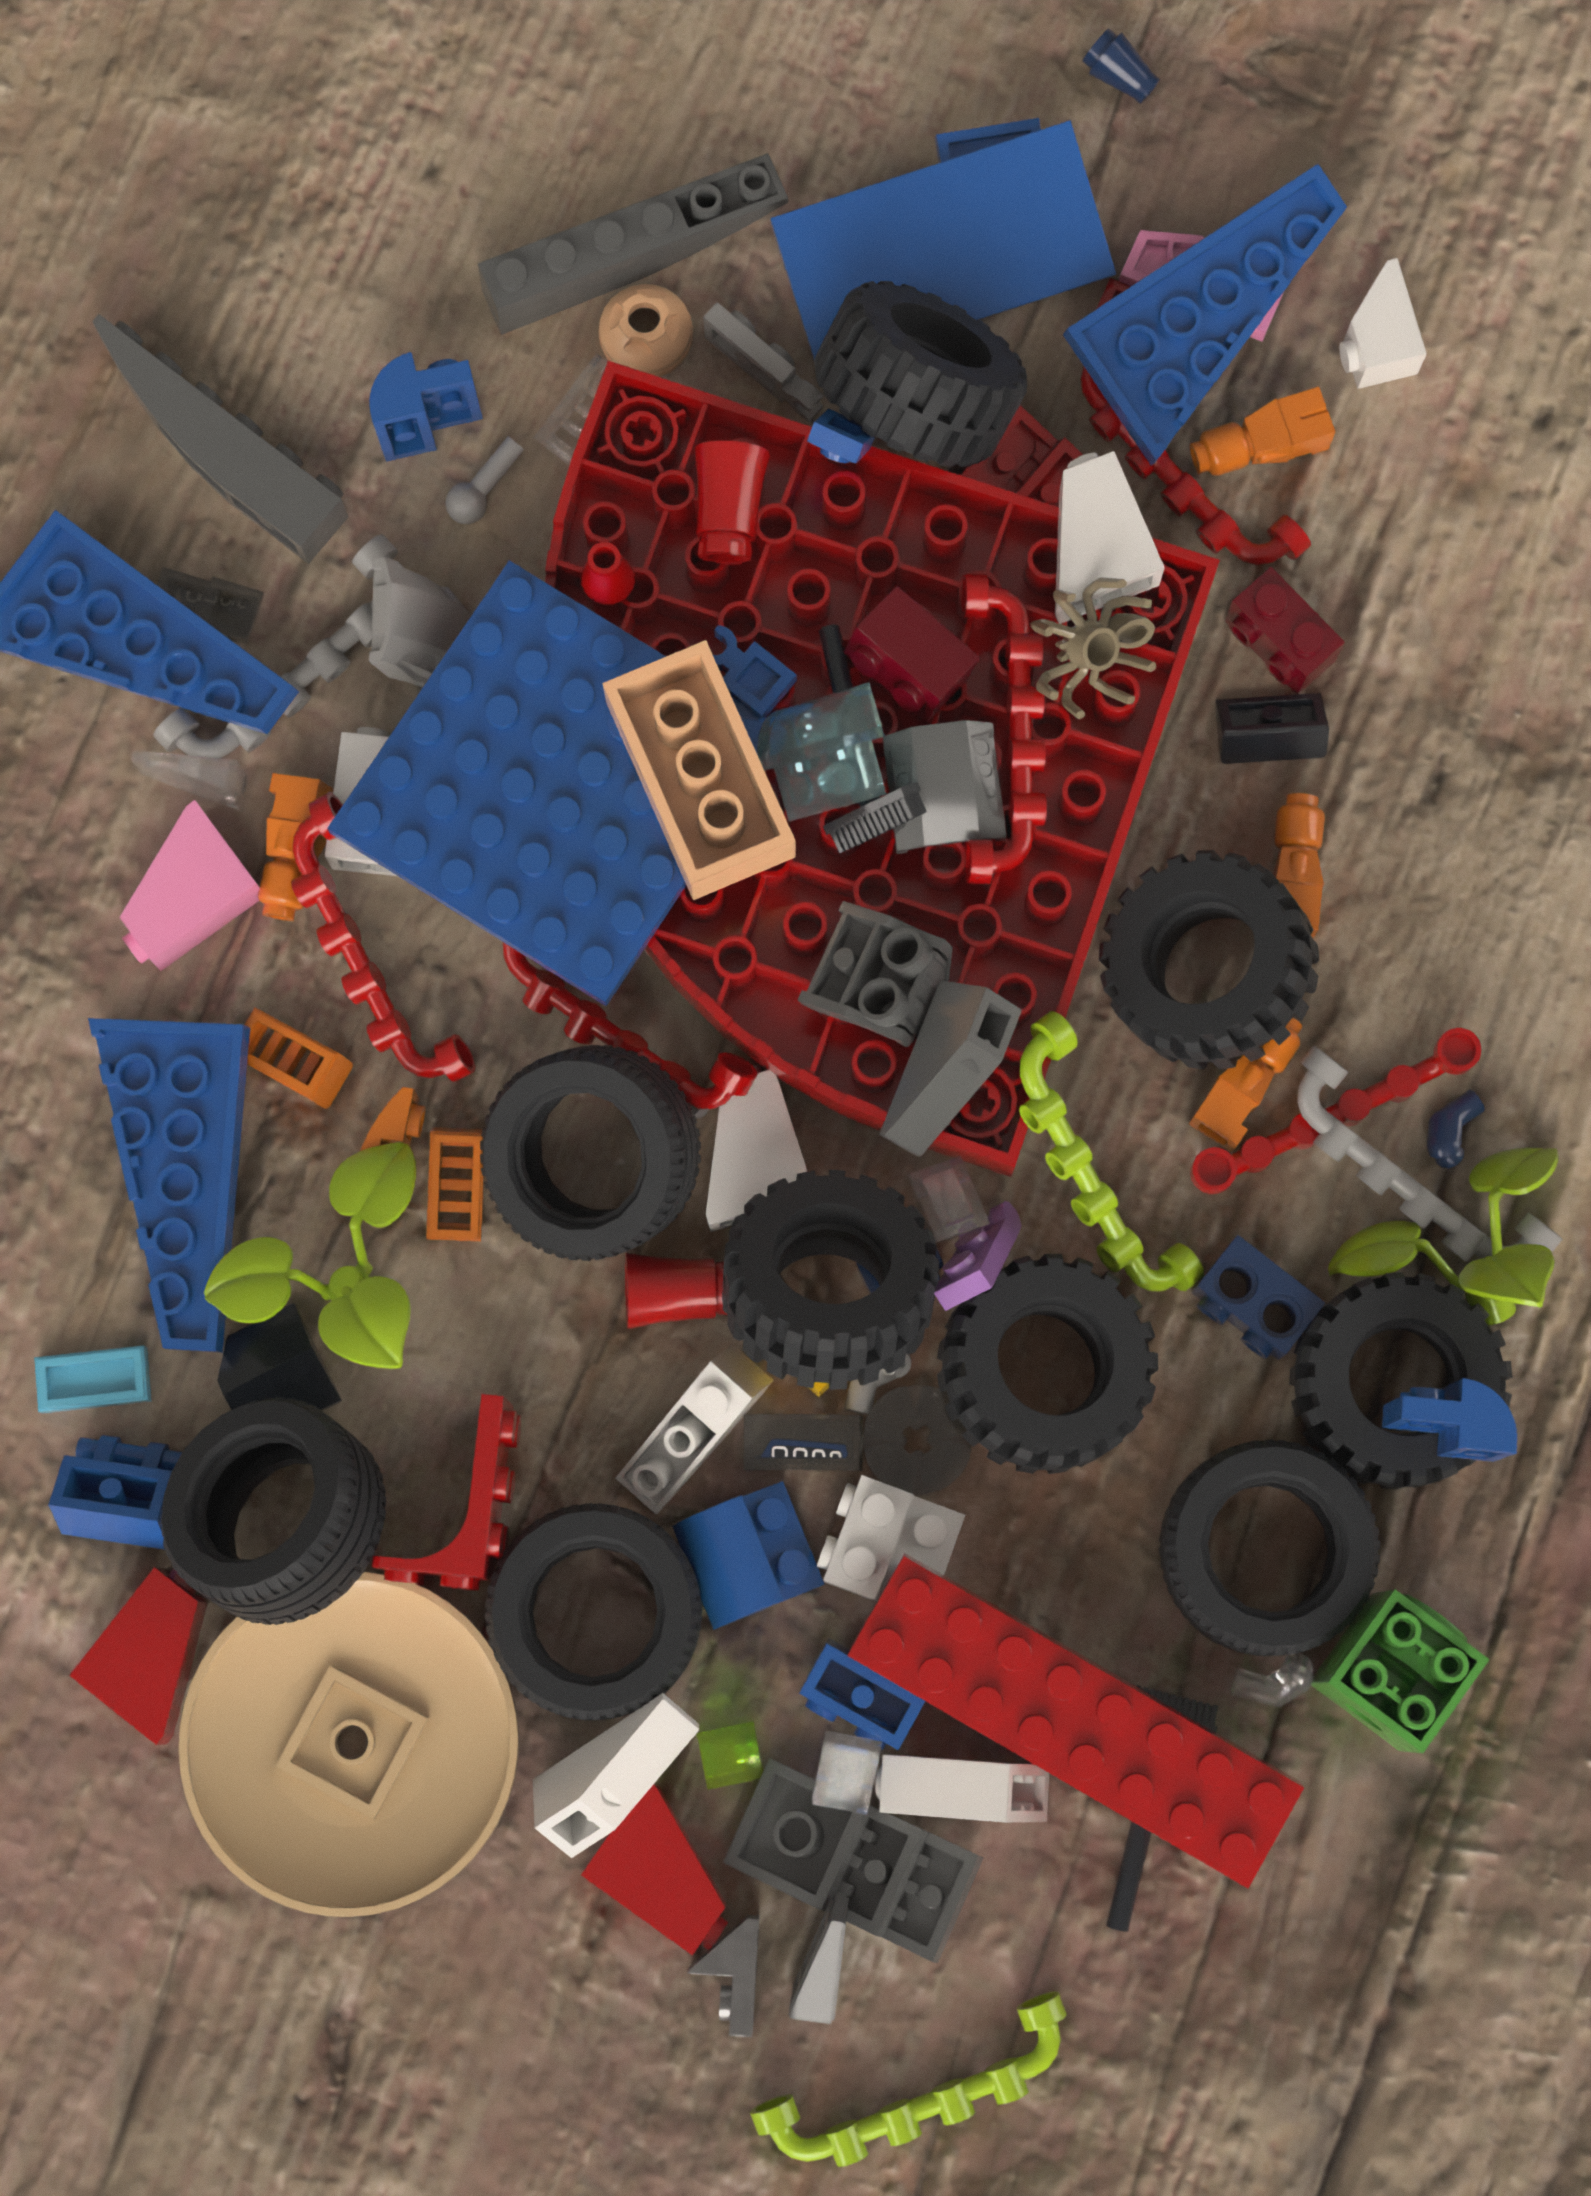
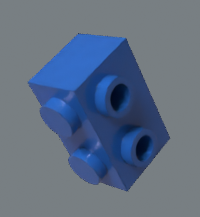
(860, 1696)

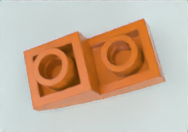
(397, 1121)

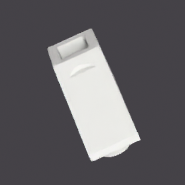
(694, 1427)
(608, 1776)

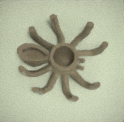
(1095, 643)

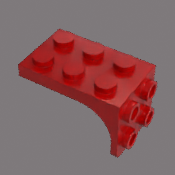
(482, 1537)

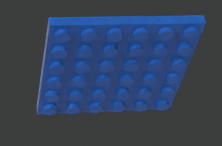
(519, 792)

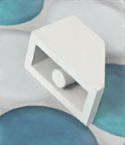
(1384, 333)

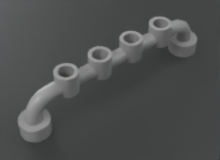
(323, 659)
(1381, 1172)

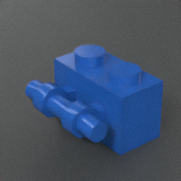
(113, 1491)

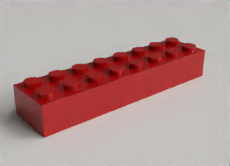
(1076, 1720)

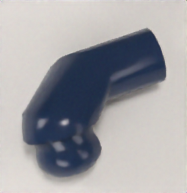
(1445, 1128)

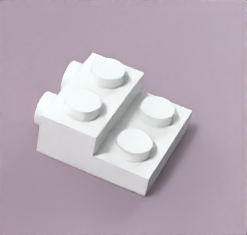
(879, 1530)

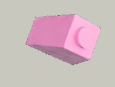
(186, 892)

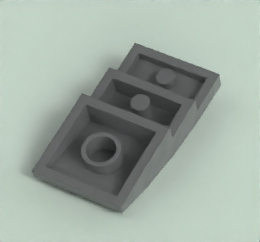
(894, 1873)

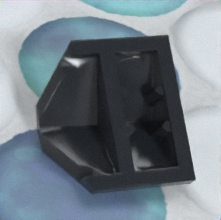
(274, 1362)

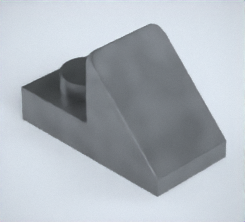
(735, 1957)

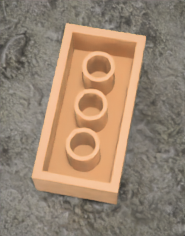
(699, 770)

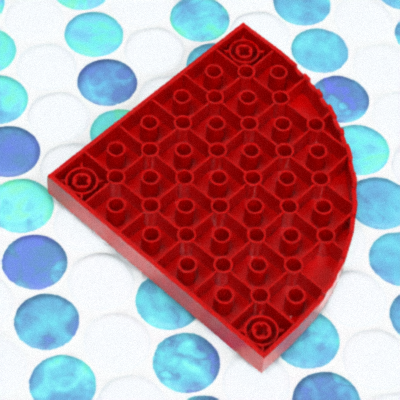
(829, 554)

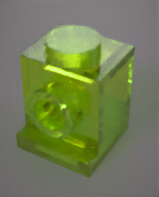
(730, 1755)

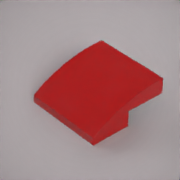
(1026, 460)

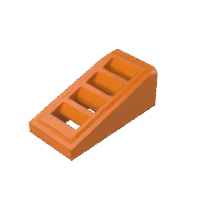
(319, 1076)
(451, 1230)

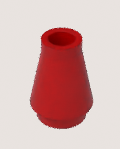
(604, 583)

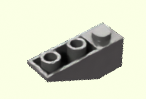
(950, 1061)

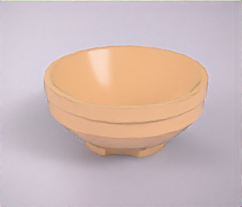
(653, 351)

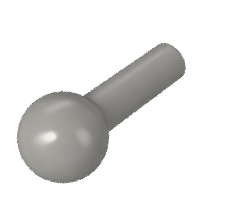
(467, 500)

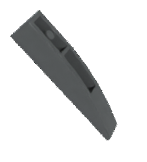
(627, 244)
(228, 449)

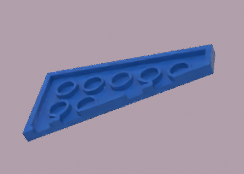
(1184, 323)
(103, 620)
(178, 1143)

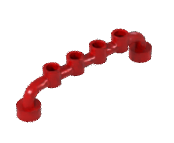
(1186, 494)
(1024, 753)
(365, 979)
(588, 1020)
(1453, 1054)

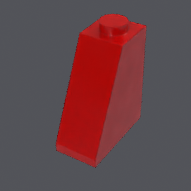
(147, 1655)
(659, 1875)

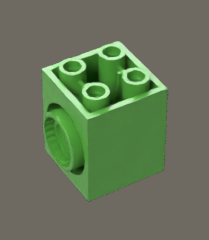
(1400, 1670)

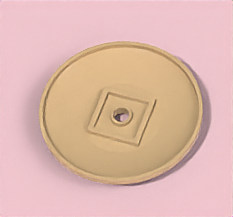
(333, 1828)

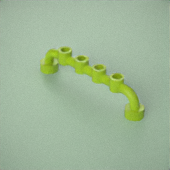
(1072, 1157)
(901, 2118)

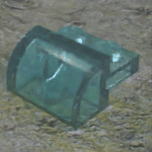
(824, 751)

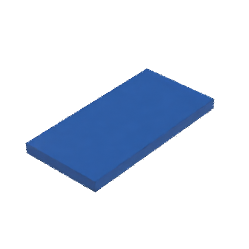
(970, 229)

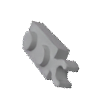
(764, 363)

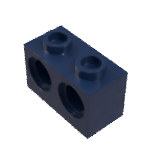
(1265, 1286)

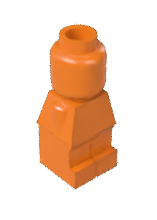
(1270, 435)
(288, 811)
(1297, 866)
(1242, 1089)

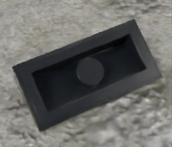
(1271, 728)

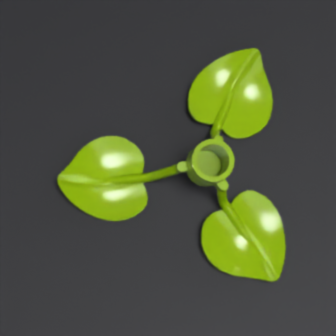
(1495, 1282)
(366, 1313)

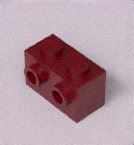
(1283, 631)
(911, 655)

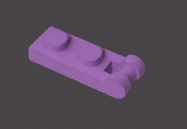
(978, 1257)

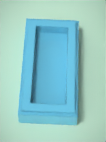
(92, 1379)

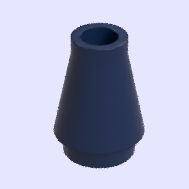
(1120, 66)

